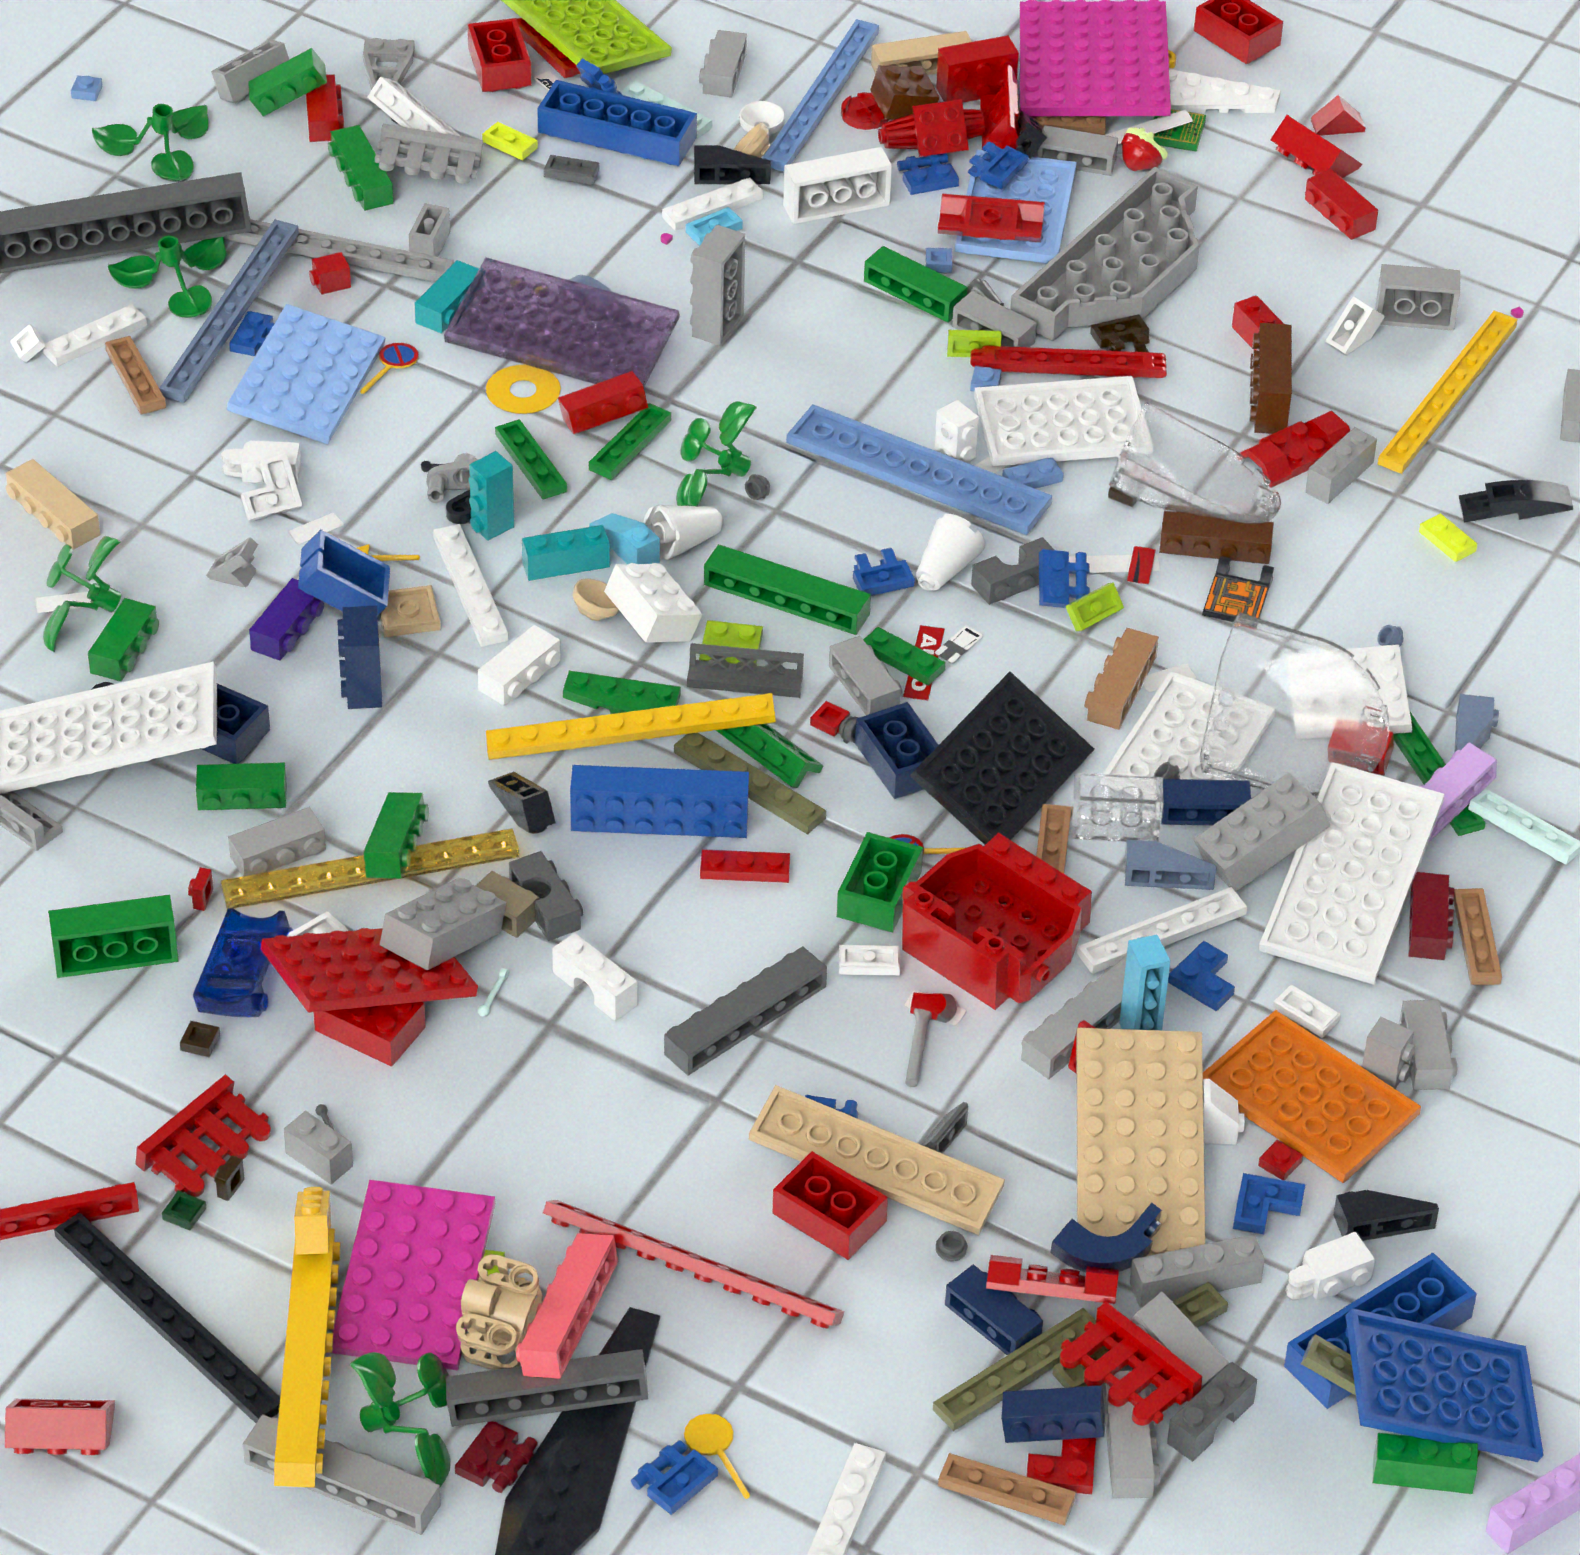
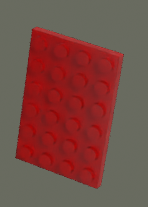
(356, 972)

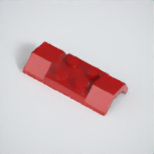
(1001, 114)
(991, 218)
(1296, 447)
(1008, 1275)

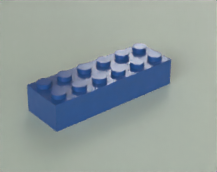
(617, 122)
(659, 801)
(1420, 1294)

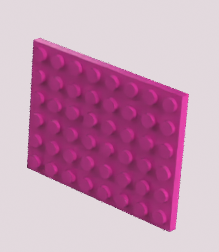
(1094, 58)

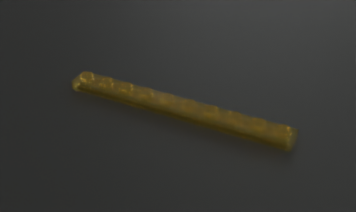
(351, 871)

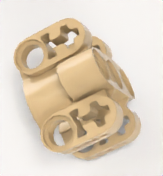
(497, 1311)

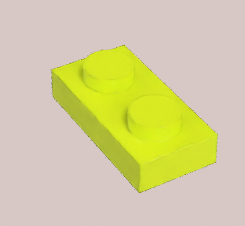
(510, 141)
(1448, 537)

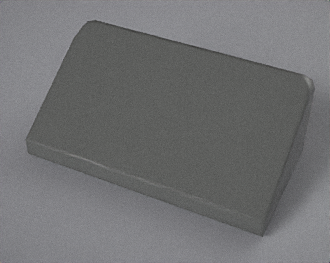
(947, 1129)

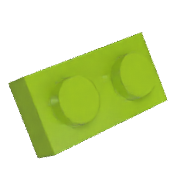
(963, 341)
(1094, 606)

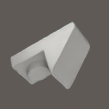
(235, 565)

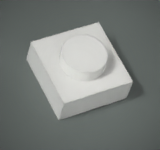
(27, 343)

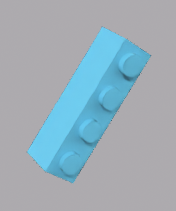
(1144, 984)

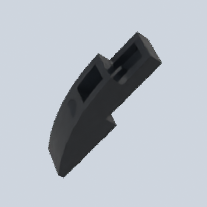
(1522, 497)

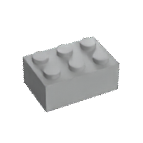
(1418, 296)

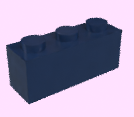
(1201, 800)
(992, 1312)
(1053, 1414)

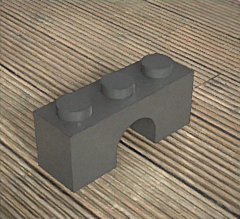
(999, 580)
(557, 910)
(1224, 1396)

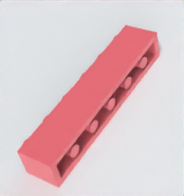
(567, 1306)

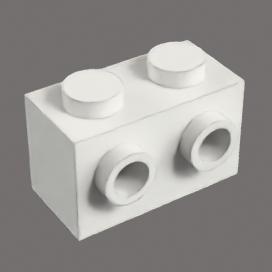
(956, 431)

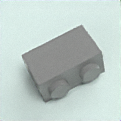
(430, 230)
(1389, 1052)
(318, 1147)

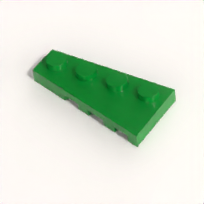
(617, 693)

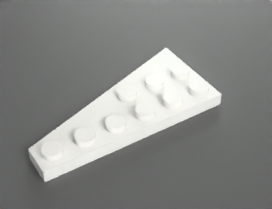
(1201, 92)

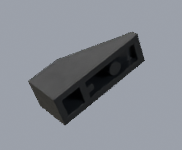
(727, 166)
(524, 801)
(1382, 1214)

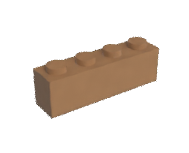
(1121, 678)

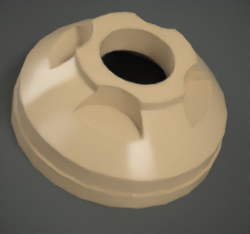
(755, 141)
(592, 599)

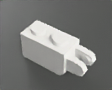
(245, 461)
(1331, 1268)

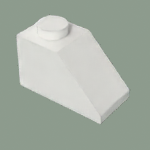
(1354, 326)
(1220, 1115)

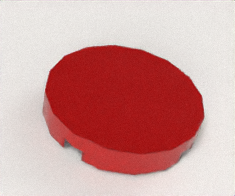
(862, 112)

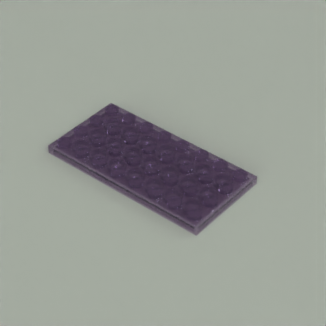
(560, 324)

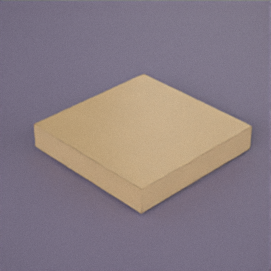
(410, 612)

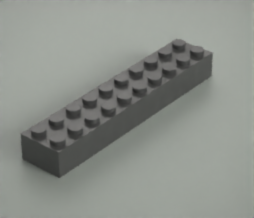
(122, 222)

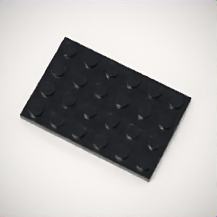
(1002, 761)

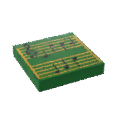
(1183, 136)

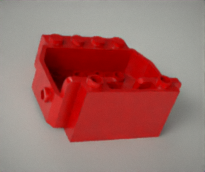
(986, 946)

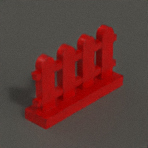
(202, 1116)
(1143, 1353)

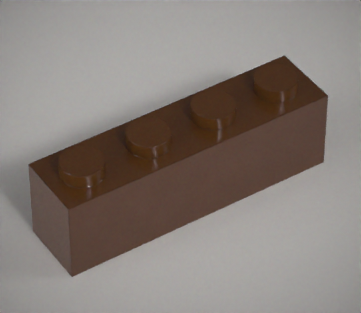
(1215, 537)

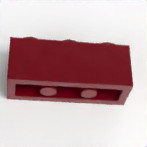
(1430, 916)

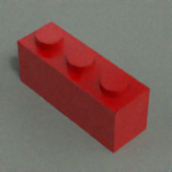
(324, 110)
(1341, 204)
(603, 402)

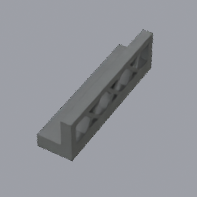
(745, 675)

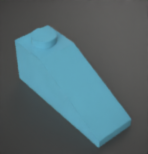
(630, 539)

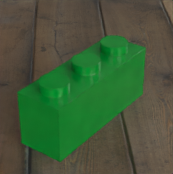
(287, 82)
(123, 639)
(241, 786)
(1424, 1463)

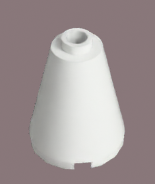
(682, 527)
(948, 551)

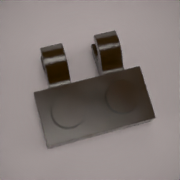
(1120, 331)

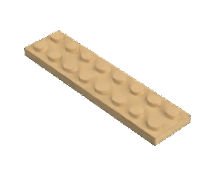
(879, 1158)

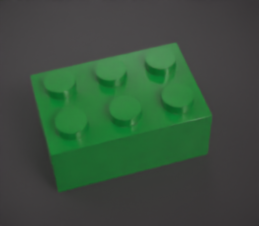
(876, 880)

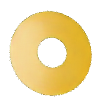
(546, 389)

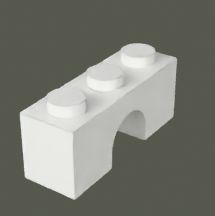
(612, 987)

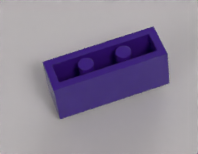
(284, 621)

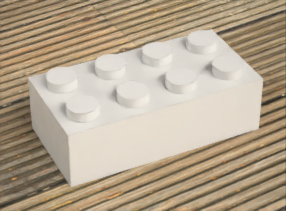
(837, 185)

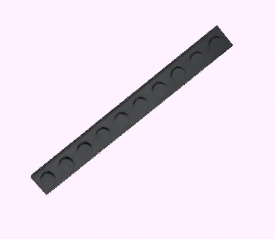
(168, 1318)

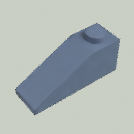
(1474, 720)
(1165, 867)

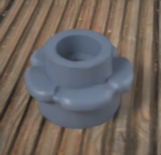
(1390, 636)

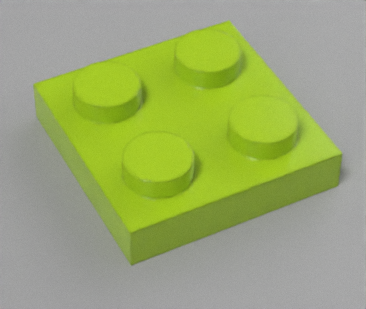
(731, 635)

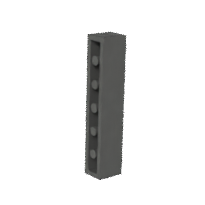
(744, 1010)
(509, 1394)

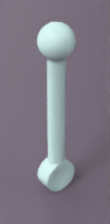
(483, 1010)

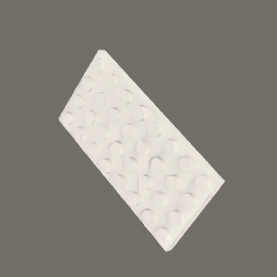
(108, 727)
(1354, 875)

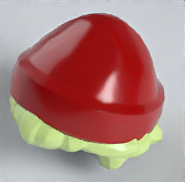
(1141, 150)

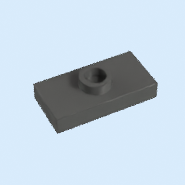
(571, 169)

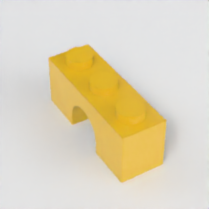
(312, 1221)

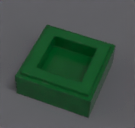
(184, 1210)

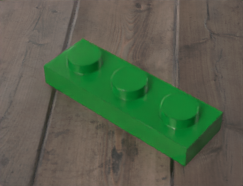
(905, 656)

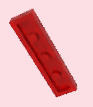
(548, 51)

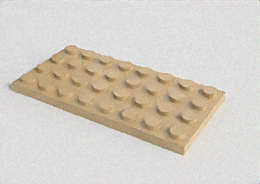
(1141, 1133)

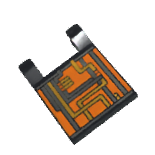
(1236, 595)

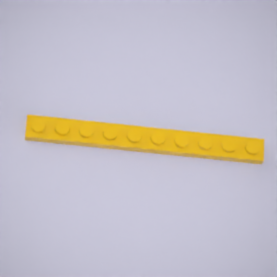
(1447, 392)
(630, 726)

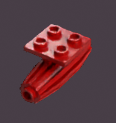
(934, 128)

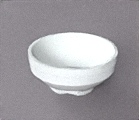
(762, 111)

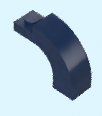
(1083, 1248)

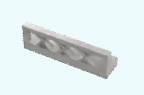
(26, 826)

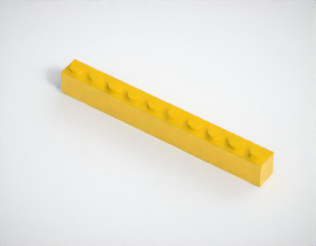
(306, 1366)

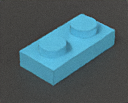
(700, 227)

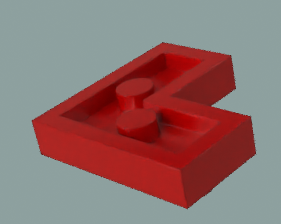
(1071, 1470)

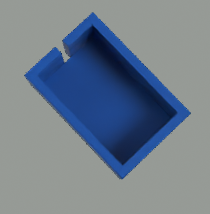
(342, 574)

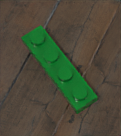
(629, 441)
(531, 459)

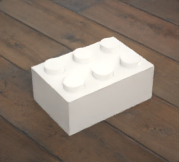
(653, 602)

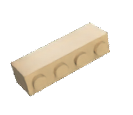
(916, 51)
(52, 504)

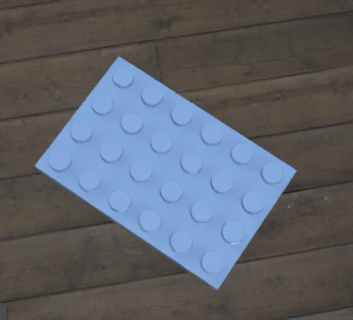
(1037, 181)
(306, 374)

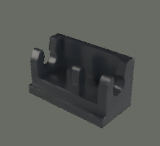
(1032, 134)

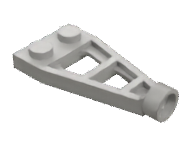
(387, 51)

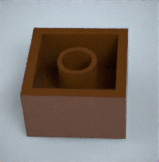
(901, 88)

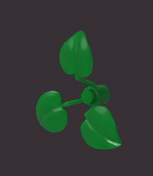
(175, 165)
(205, 255)
(731, 460)
(100, 594)
(383, 1412)

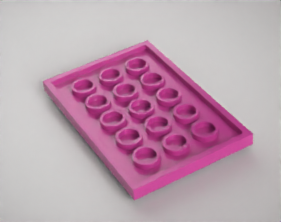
(411, 1272)

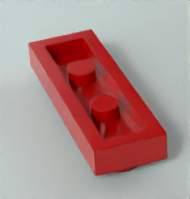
(745, 866)

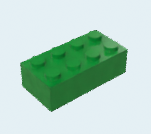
(113, 936)

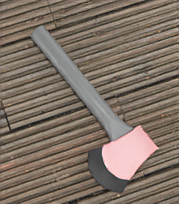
(926, 1006)

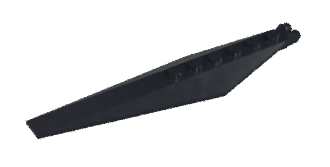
(570, 1478)

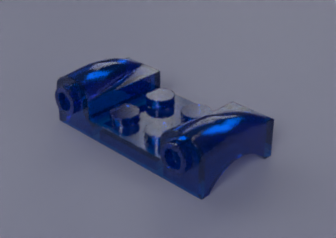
(237, 966)

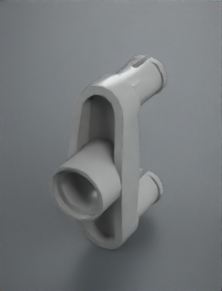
(449, 477)

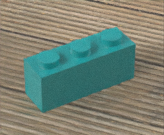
(442, 299)
(491, 495)
(565, 552)

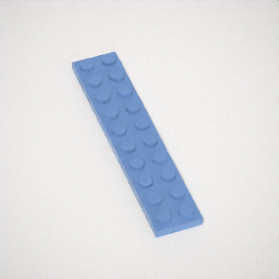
(919, 469)

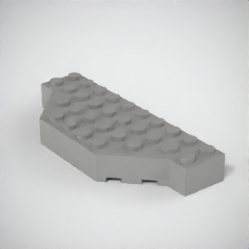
(1119, 261)

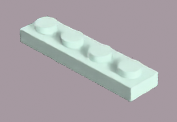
(642, 92)
(1525, 826)

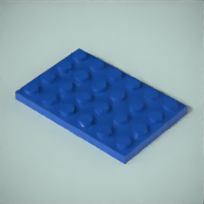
(1443, 1385)

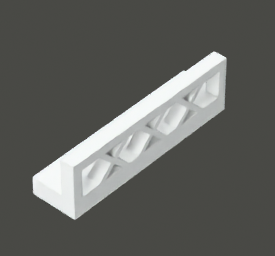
(406, 108)

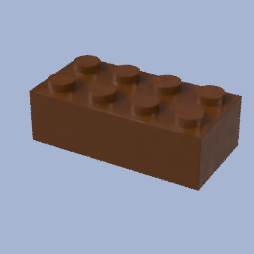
(1271, 377)

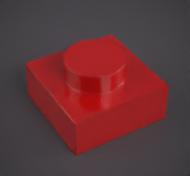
(829, 718)
(201, 888)
(1280, 1160)

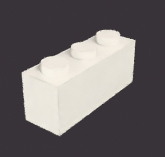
(519, 665)

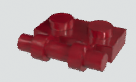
(489, 1450)

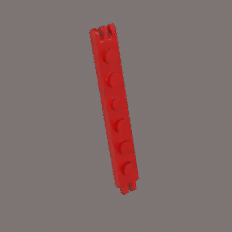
(1071, 361)

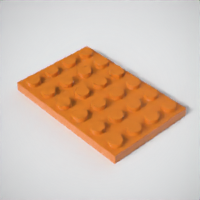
(1311, 1096)

